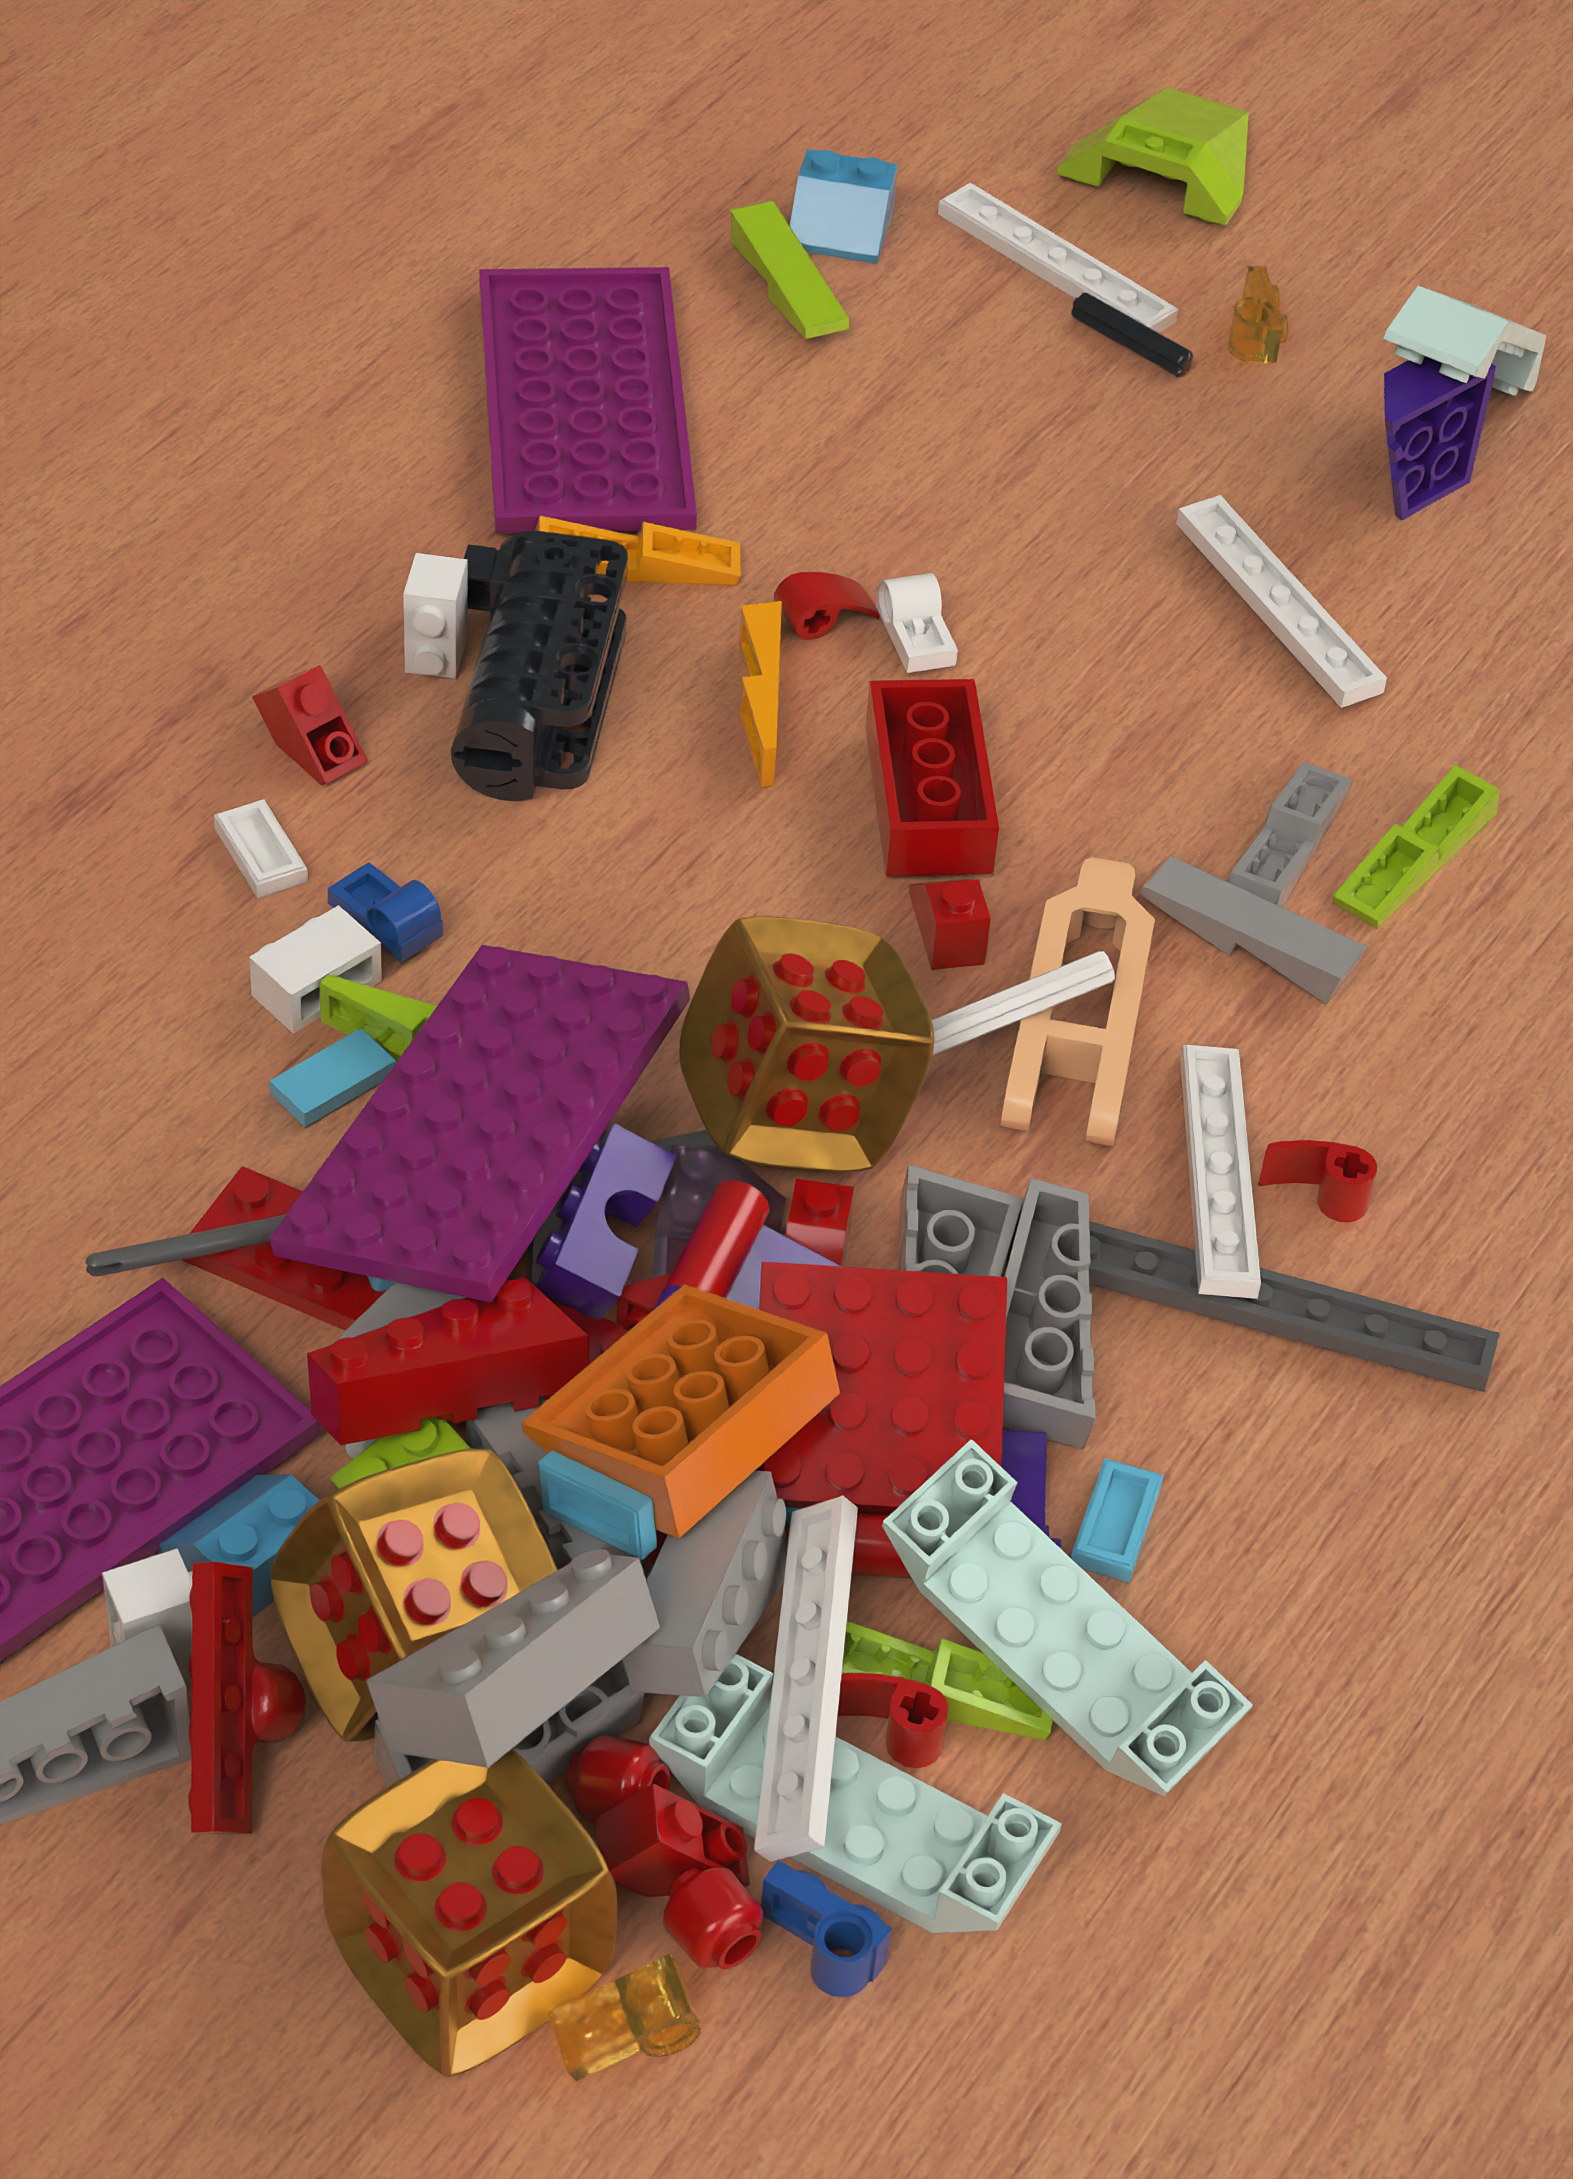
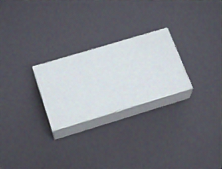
(260, 848)

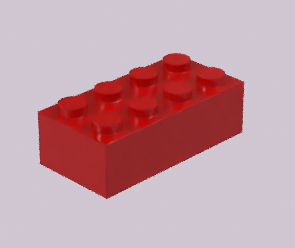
(931, 777)

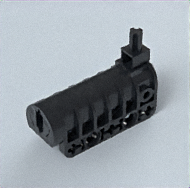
(540, 661)

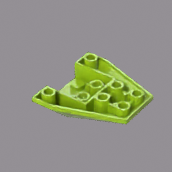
(1176, 138)

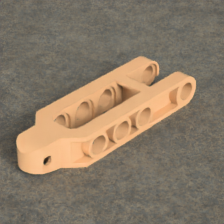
(1076, 1050)

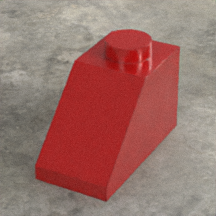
(952, 922)
(821, 1218)

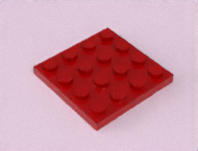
(913, 1373)

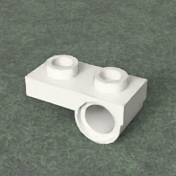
(914, 622)

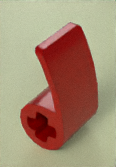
(815, 598)
(1341, 1170)
(913, 1712)

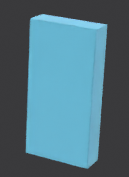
(332, 1077)
(597, 1504)
(1116, 1520)

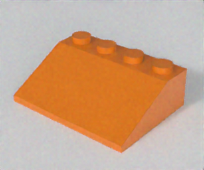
(690, 1402)

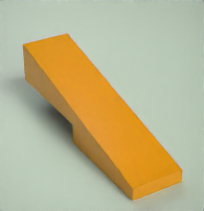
(664, 553)
(760, 689)

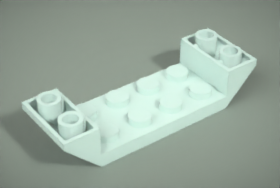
(1466, 341)
(1057, 1627)
(883, 1827)

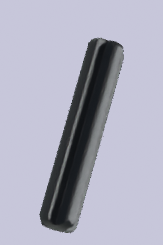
(1132, 334)

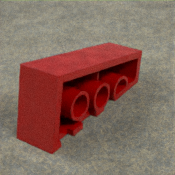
(446, 1364)

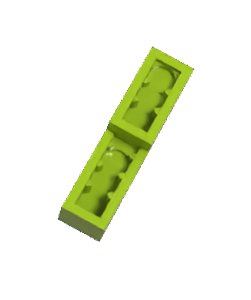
(792, 278)
(1419, 848)
(383, 1015)
(971, 1683)

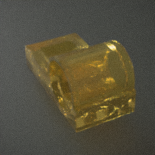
(1256, 320)
(631, 2014)

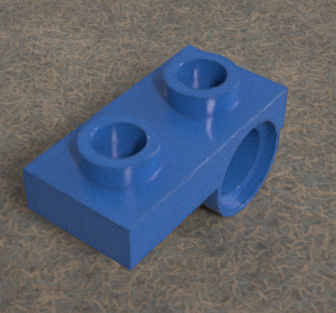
(397, 916)
(827, 1922)

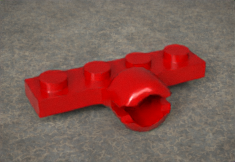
(232, 1699)

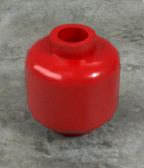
(612, 1772)
(713, 1917)

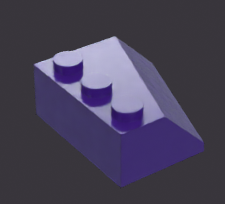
(1431, 431)

